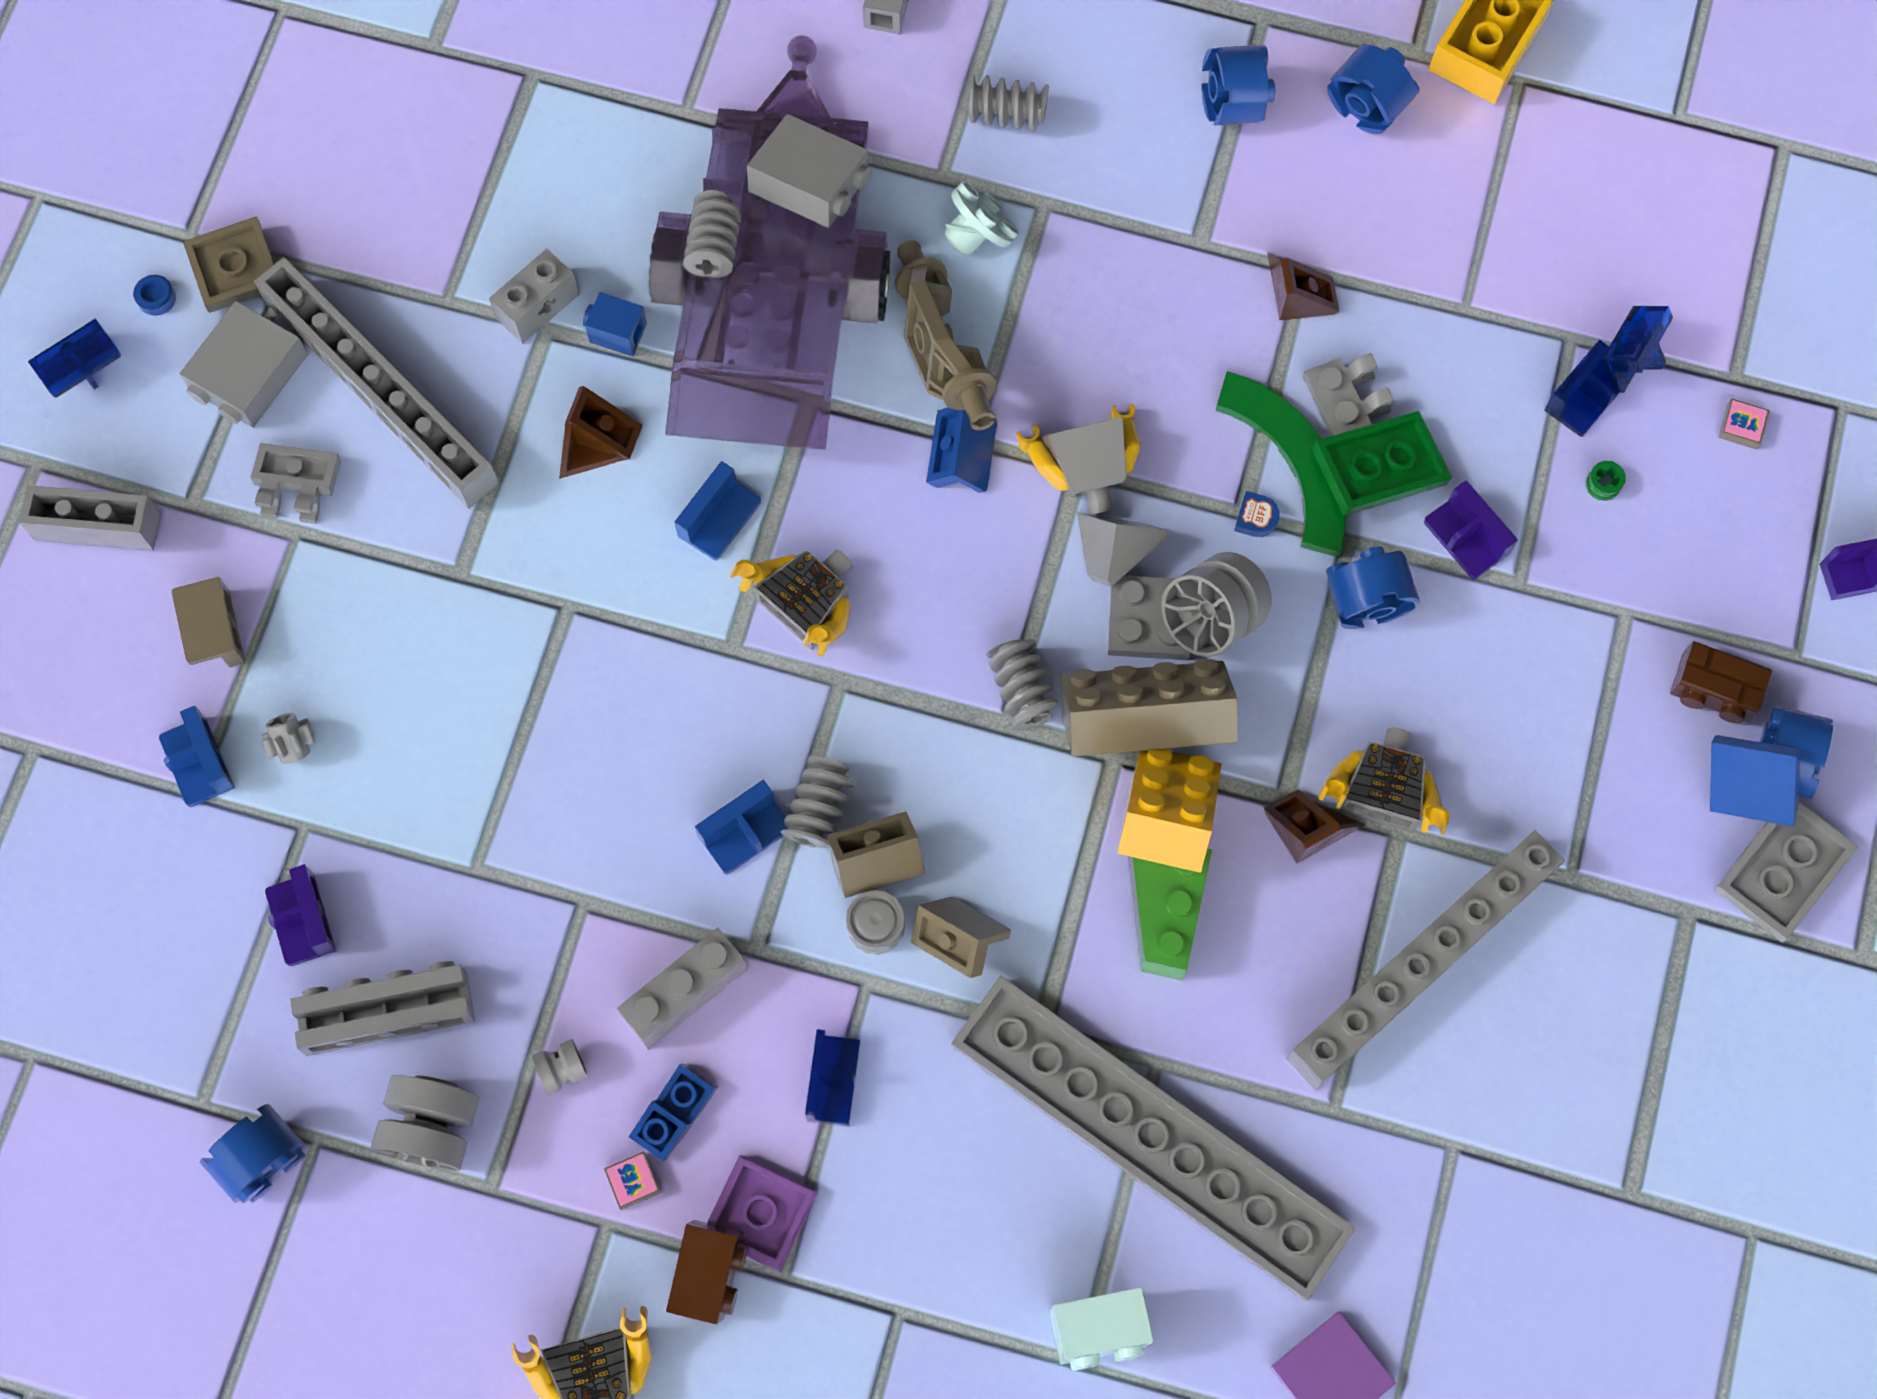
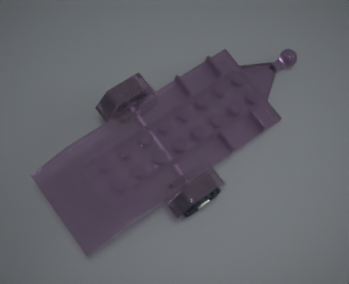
(765, 339)

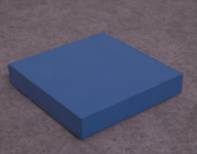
(1754, 780)

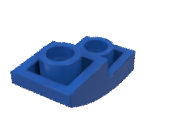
(673, 1112)

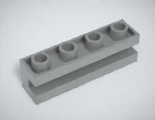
(383, 1008)

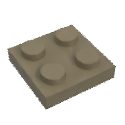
(229, 263)

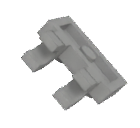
(1337, 398)
(295, 470)

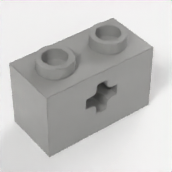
(534, 296)

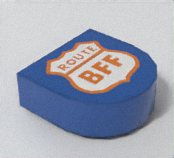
(1257, 515)

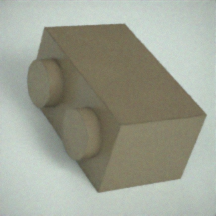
(875, 854)

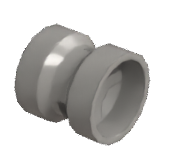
(560, 1066)

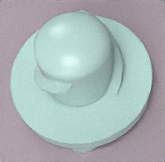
(977, 221)

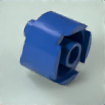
(1237, 84)
(1373, 87)
(1372, 588)
(1805, 732)
(252, 1155)

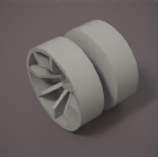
(1216, 604)
(427, 1109)

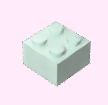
(1101, 1327)

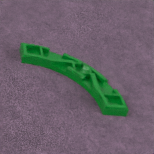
(1294, 438)

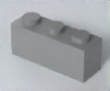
(90, 517)
(682, 988)

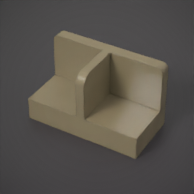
(207, 622)
(956, 934)

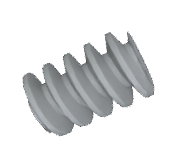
(1007, 103)
(712, 235)
(1021, 683)
(817, 802)

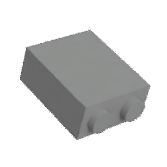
(808, 171)
(243, 365)

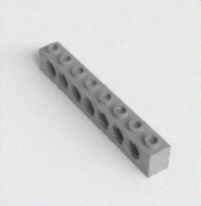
(377, 383)
(1424, 960)

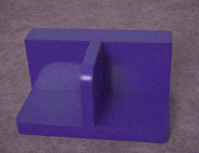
(1471, 531)
(1851, 569)
(299, 917)

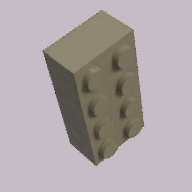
(1149, 707)

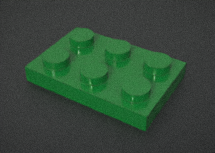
(1381, 463)

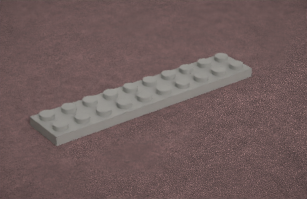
(1154, 1138)

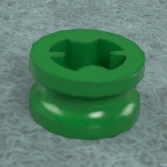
(1610, 491)

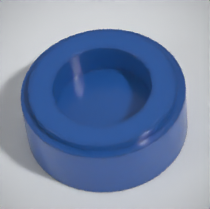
(154, 295)

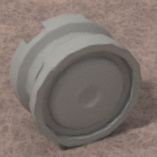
(875, 922)

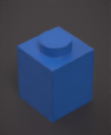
(615, 323)

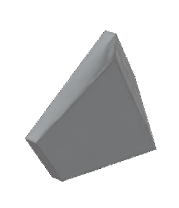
(1115, 545)

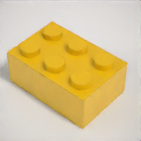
(1488, 43)
(1171, 809)

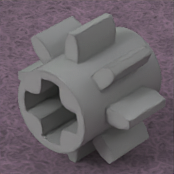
(288, 738)

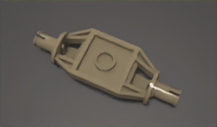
(947, 369)

